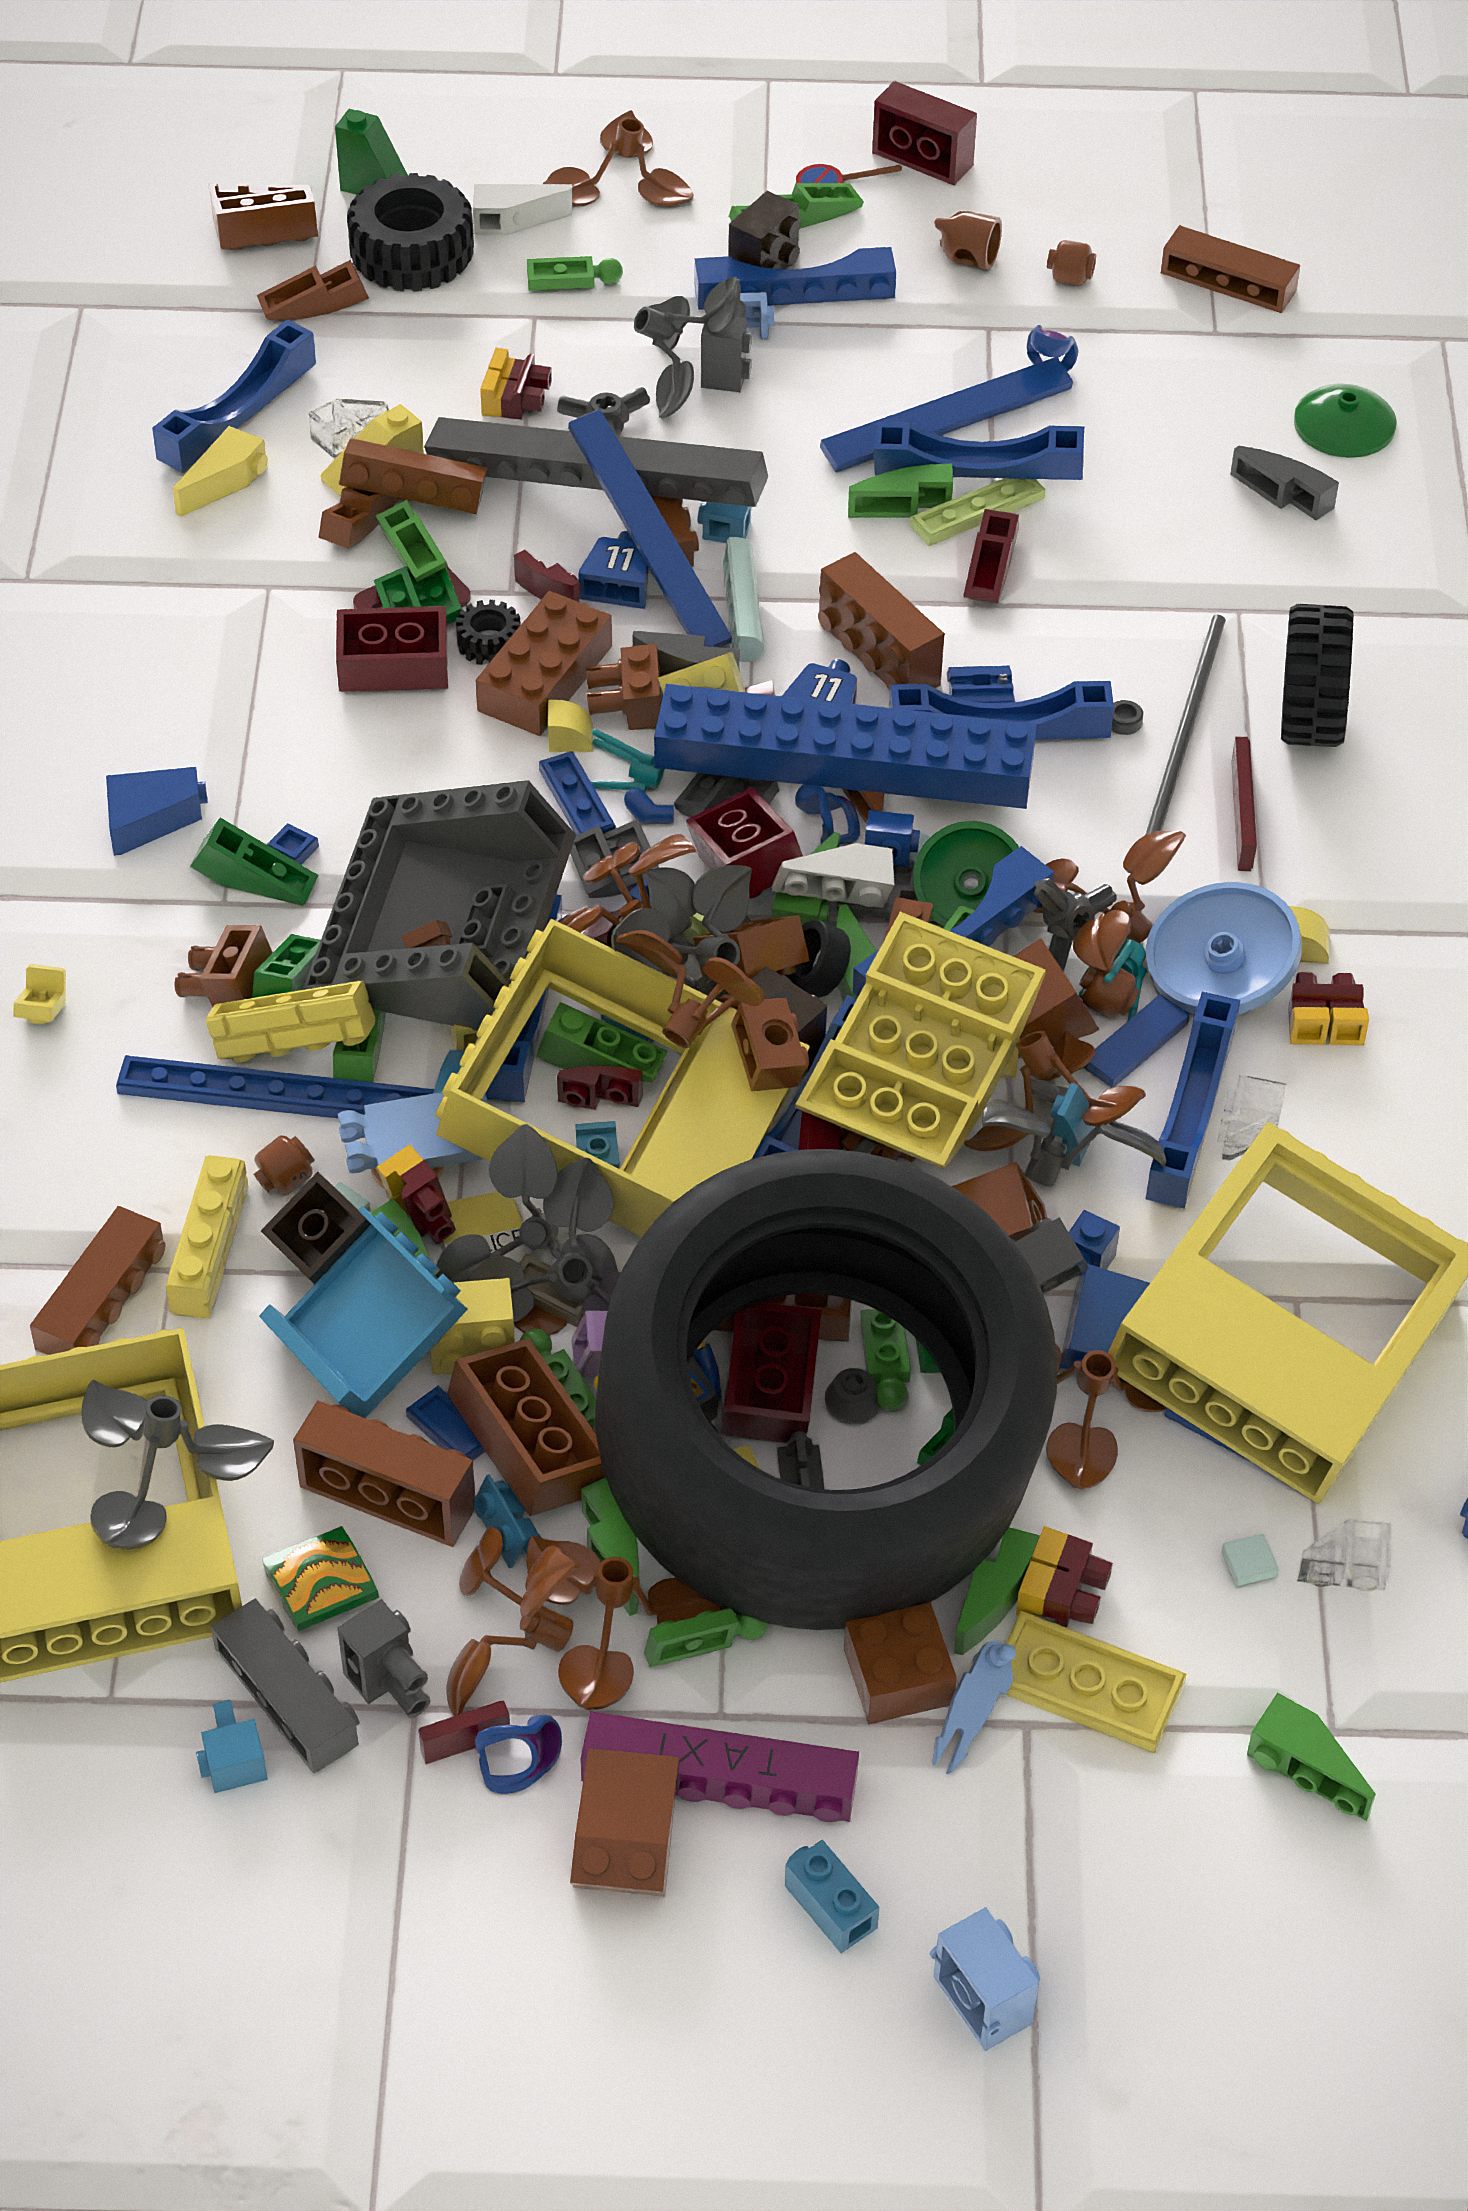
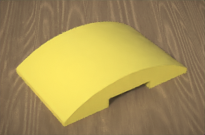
(924, 1041)

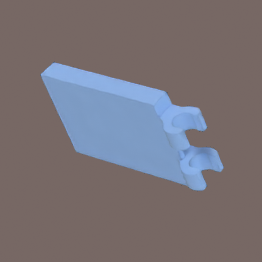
(392, 1127)

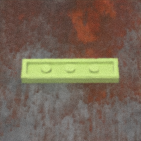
(967, 510)

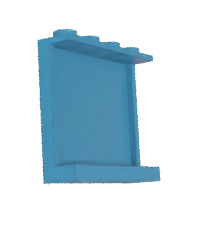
(369, 1317)

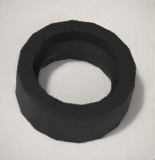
(831, 962)

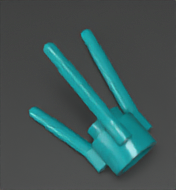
(641, 767)
(1129, 958)

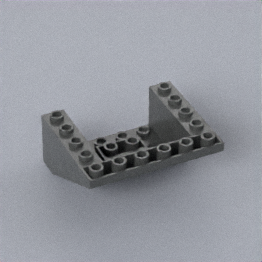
(456, 856)

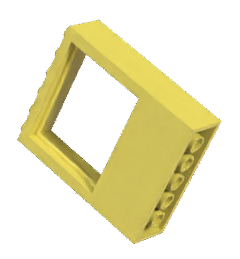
(698, 1124)
(1255, 1368)
(66, 1591)

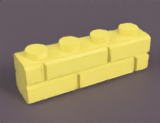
(291, 1021)
(207, 1237)

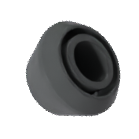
(852, 1396)

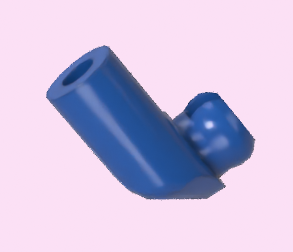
(644, 808)

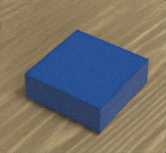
(294, 843)

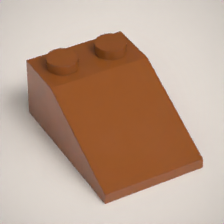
(625, 1822)

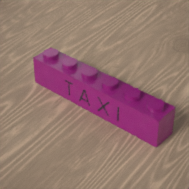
(738, 1767)

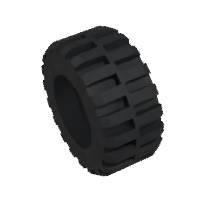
(410, 232)
(1317, 675)

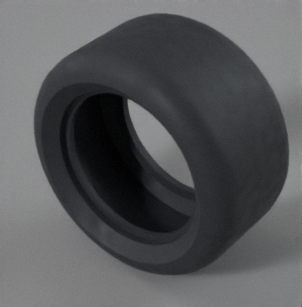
(856, 1233)

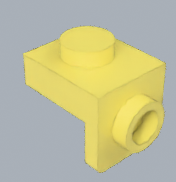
(43, 994)

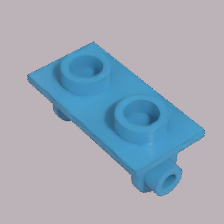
(498, 1509)

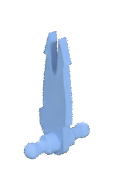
(975, 1699)

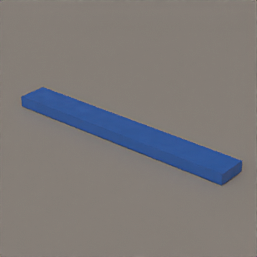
(955, 410)
(648, 529)
(253, 1087)

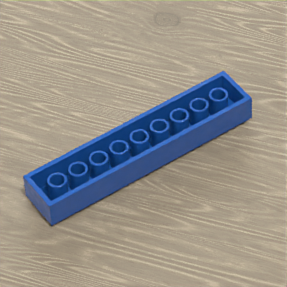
(845, 746)

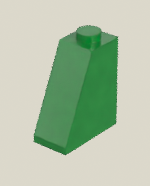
(364, 151)

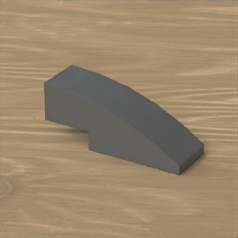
(1285, 480)
(680, 650)

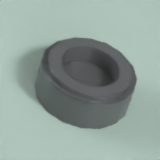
(1127, 717)

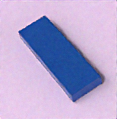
(575, 793)
(1137, 1040)

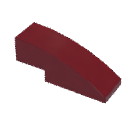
(992, 556)

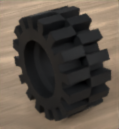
(481, 619)

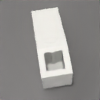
(515, 207)
(842, 874)

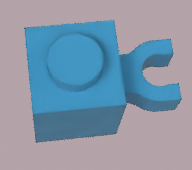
(231, 1751)

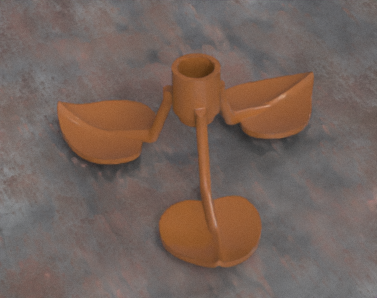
(628, 139)
(663, 851)
(1102, 938)
(689, 1018)
(1051, 1063)
(1084, 1453)
(537, 1621)
(600, 1676)

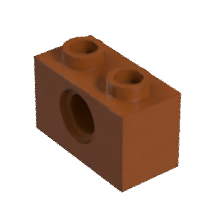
(770, 1045)

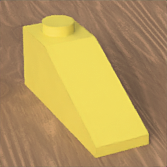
(392, 428)
(222, 470)

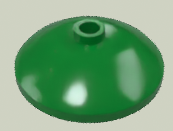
(1345, 420)
(951, 858)

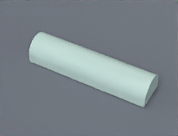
(742, 599)

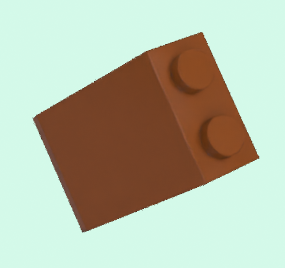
(1057, 1003)
(1007, 1199)

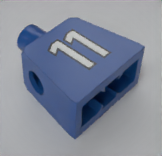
(614, 573)
(825, 683)

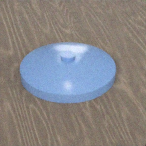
(1224, 943)

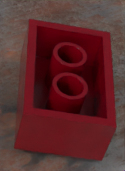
(924, 132)
(392, 649)
(744, 834)
(771, 1372)

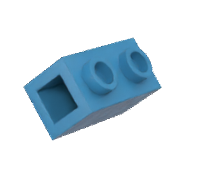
(831, 1895)

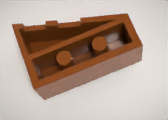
(262, 216)

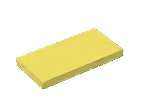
(1092, 1681)

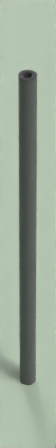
(1186, 724)

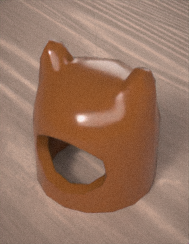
(971, 238)

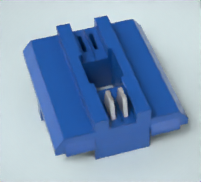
(981, 683)

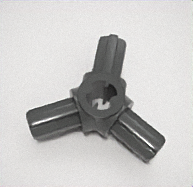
(613, 407)
(1067, 912)

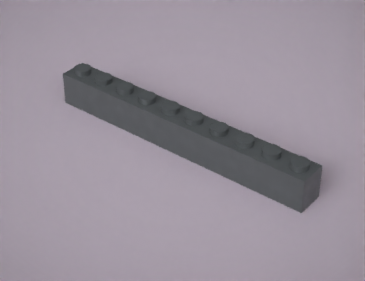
(555, 458)

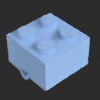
(986, 1977)

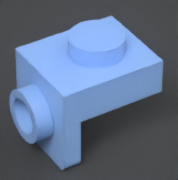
(758, 312)

